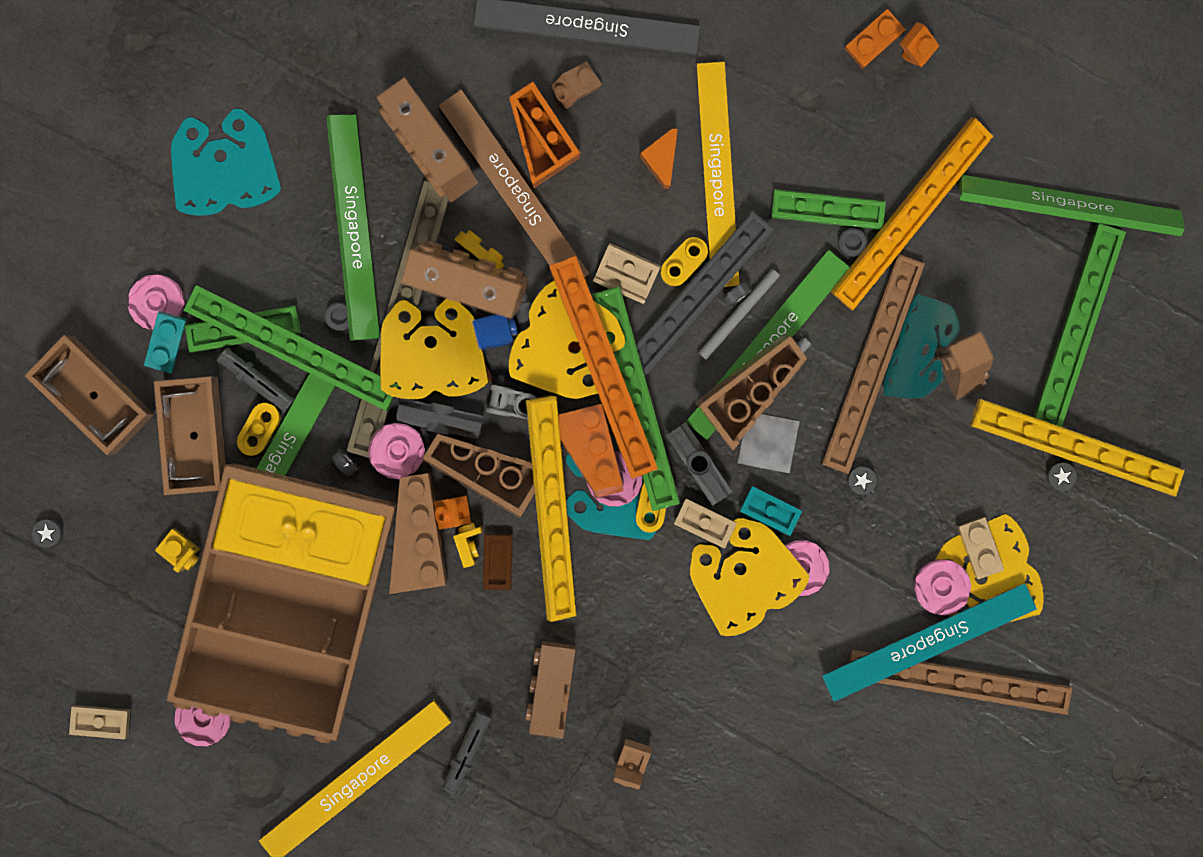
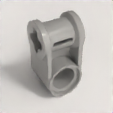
(509, 402)

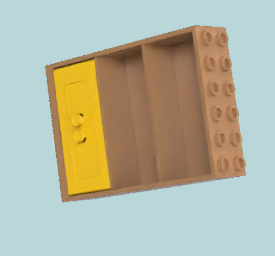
(281, 602)

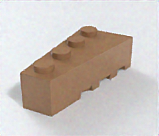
(749, 390)
(490, 474)
(418, 546)

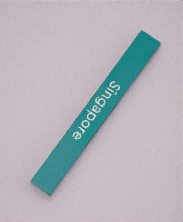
(928, 642)

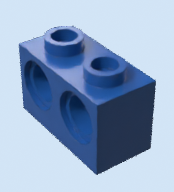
(494, 331)

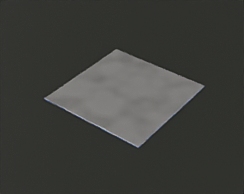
(769, 443)

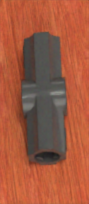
(440, 418)
(709, 479)

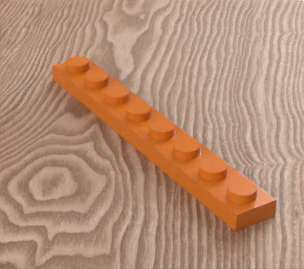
(603, 367)

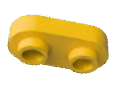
(471, 244)
(684, 261)
(259, 428)
(644, 507)

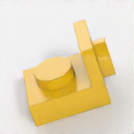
(466, 549)
(178, 551)

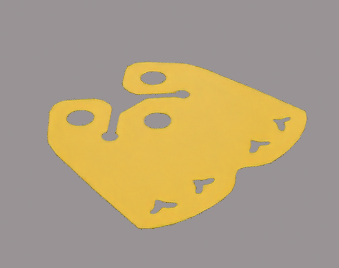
(548, 353)
(432, 368)
(1014, 564)
(754, 591)

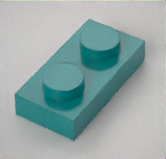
(165, 342)
(770, 511)

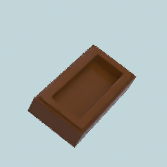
(497, 561)

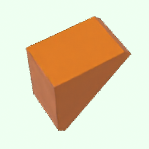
(660, 157)

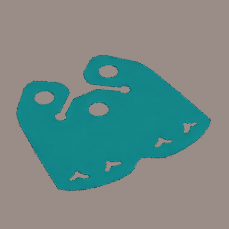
(224, 181)
(909, 351)
(612, 519)

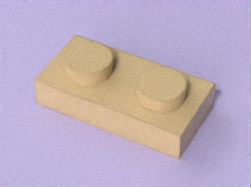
(705, 523)
(980, 548)
(99, 722)

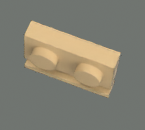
(627, 270)

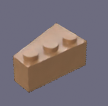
(965, 364)
(551, 689)

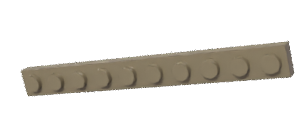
(425, 227)

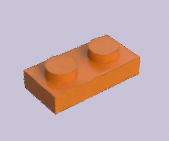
(875, 38)

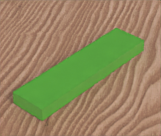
(828, 209)
(205, 336)

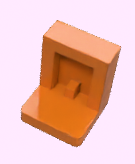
(918, 45)
(452, 512)

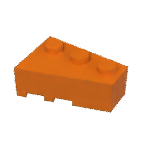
(542, 136)
(590, 447)

